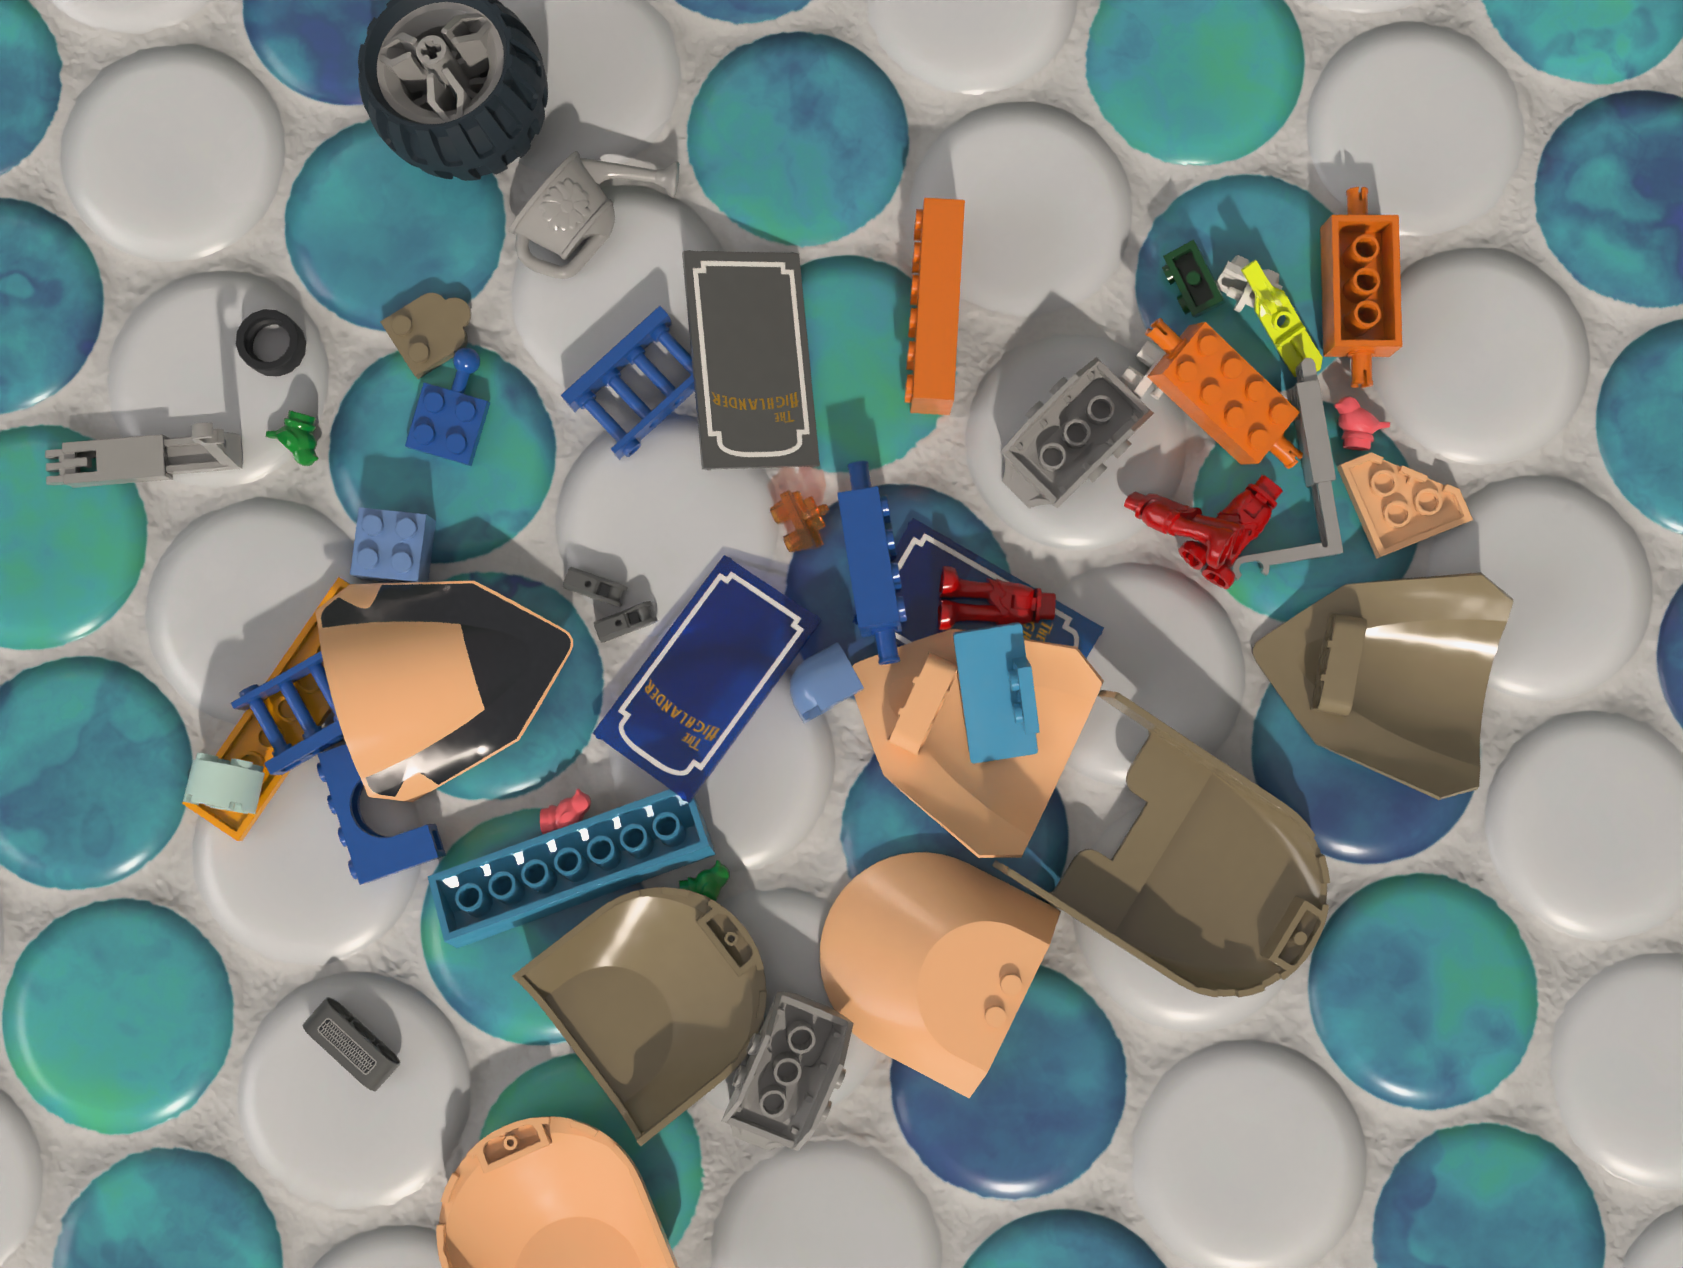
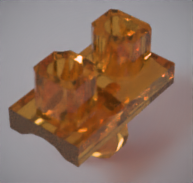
(805, 517)

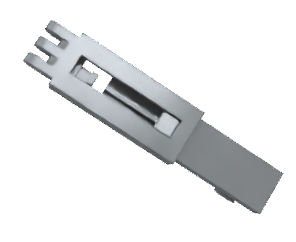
(144, 457)
(1317, 471)

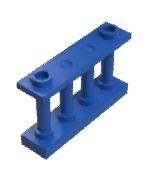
(607, 373)
(315, 737)

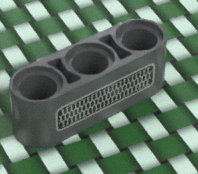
(351, 1044)

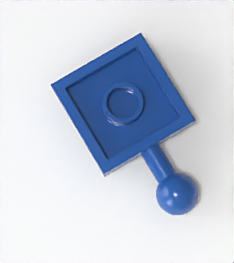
(448, 420)

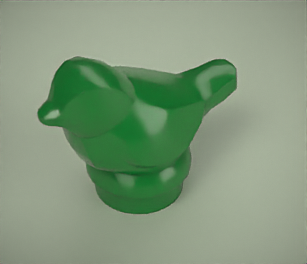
(298, 437)
(708, 881)

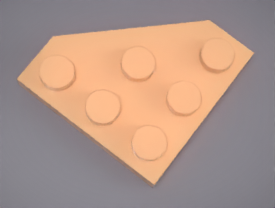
(1400, 503)

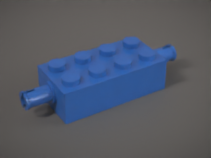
(869, 561)

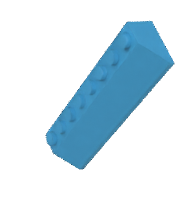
(569, 867)

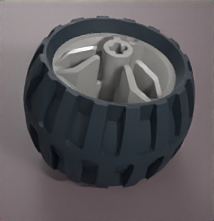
(464, 121)

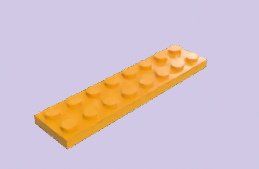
(248, 739)

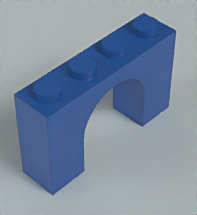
(371, 853)

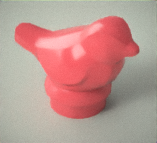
(1357, 424)
(566, 813)

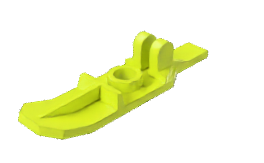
(1289, 338)

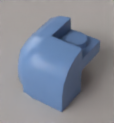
(823, 682)

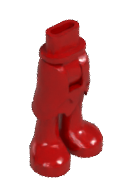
(1249, 508)
(1172, 518)
(1007, 601)

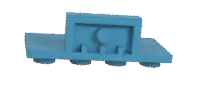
(996, 692)

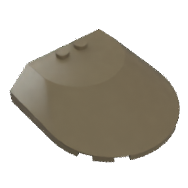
(653, 999)

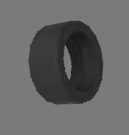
(256, 322)

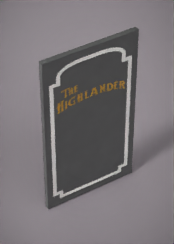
(750, 360)

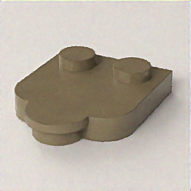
(429, 331)

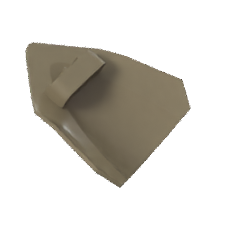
(1394, 675)

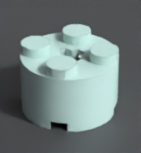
(224, 784)

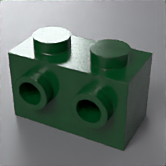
(1193, 278)

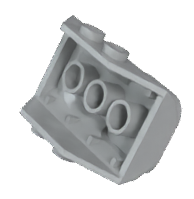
(1072, 435)
(789, 1073)

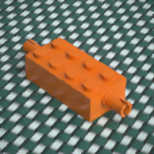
(1361, 286)
(1223, 393)

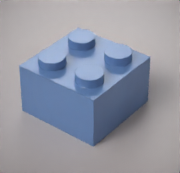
(392, 546)

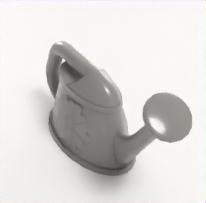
(575, 209)

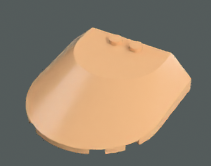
(933, 962)
(549, 1199)

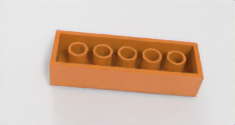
(937, 300)

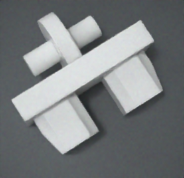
(1236, 286)
(1137, 382)

